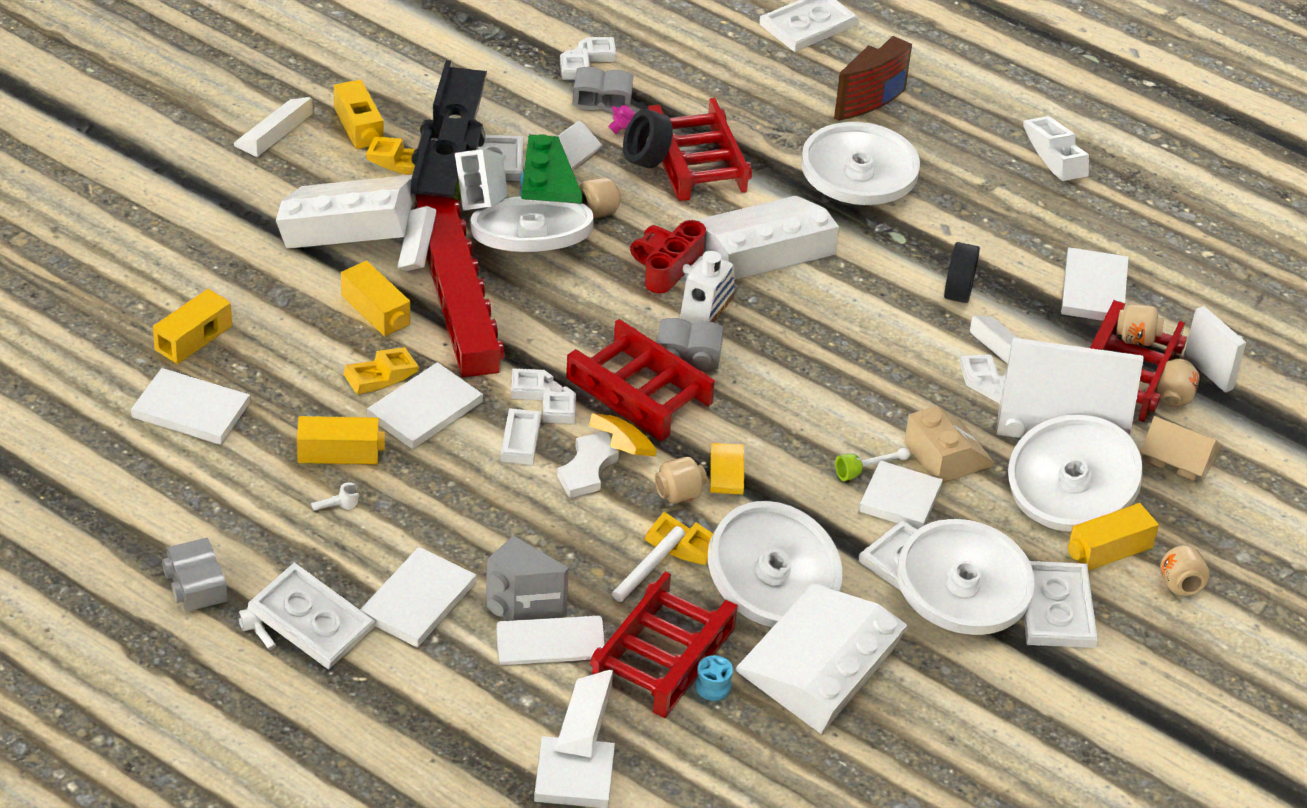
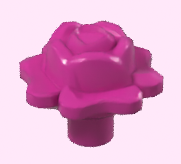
(621, 118)

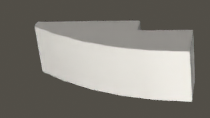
(1057, 148)

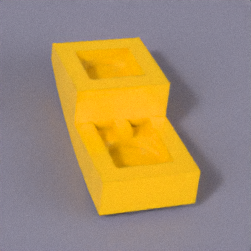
(391, 155)
(386, 370)
(625, 435)
(727, 468)
(692, 546)

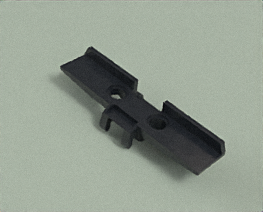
(435, 161)

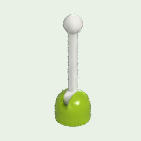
(850, 466)

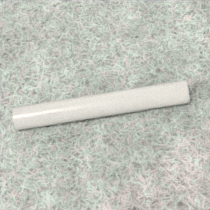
(648, 564)

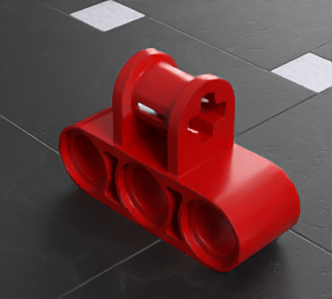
(668, 253)

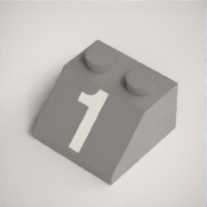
(525, 583)

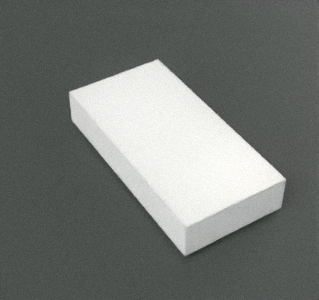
(417, 238)
(520, 436)

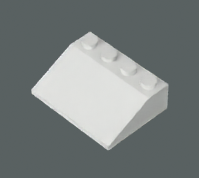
(346, 212)
(771, 235)
(1064, 380)
(822, 653)

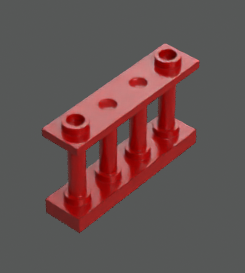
(677, 161)
(1108, 340)
(633, 402)
(683, 667)

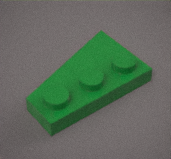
(548, 172)

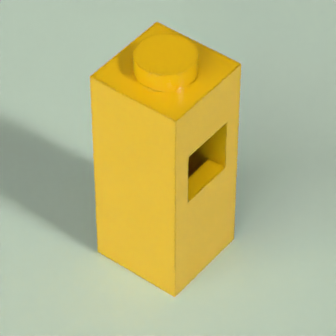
(358, 113)
(375, 298)
(192, 326)
(339, 440)
(1113, 536)

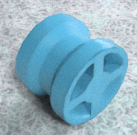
(714, 678)

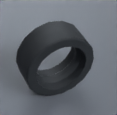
(660, 134)
(961, 272)

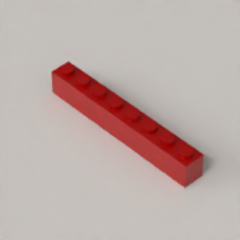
(460, 290)

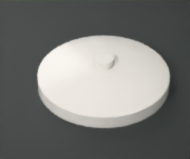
(860, 163)
(531, 225)
(1074, 471)
(769, 557)
(965, 576)

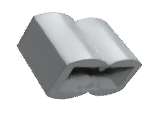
(602, 89)
(693, 342)
(195, 575)

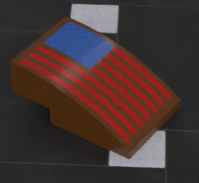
(873, 79)

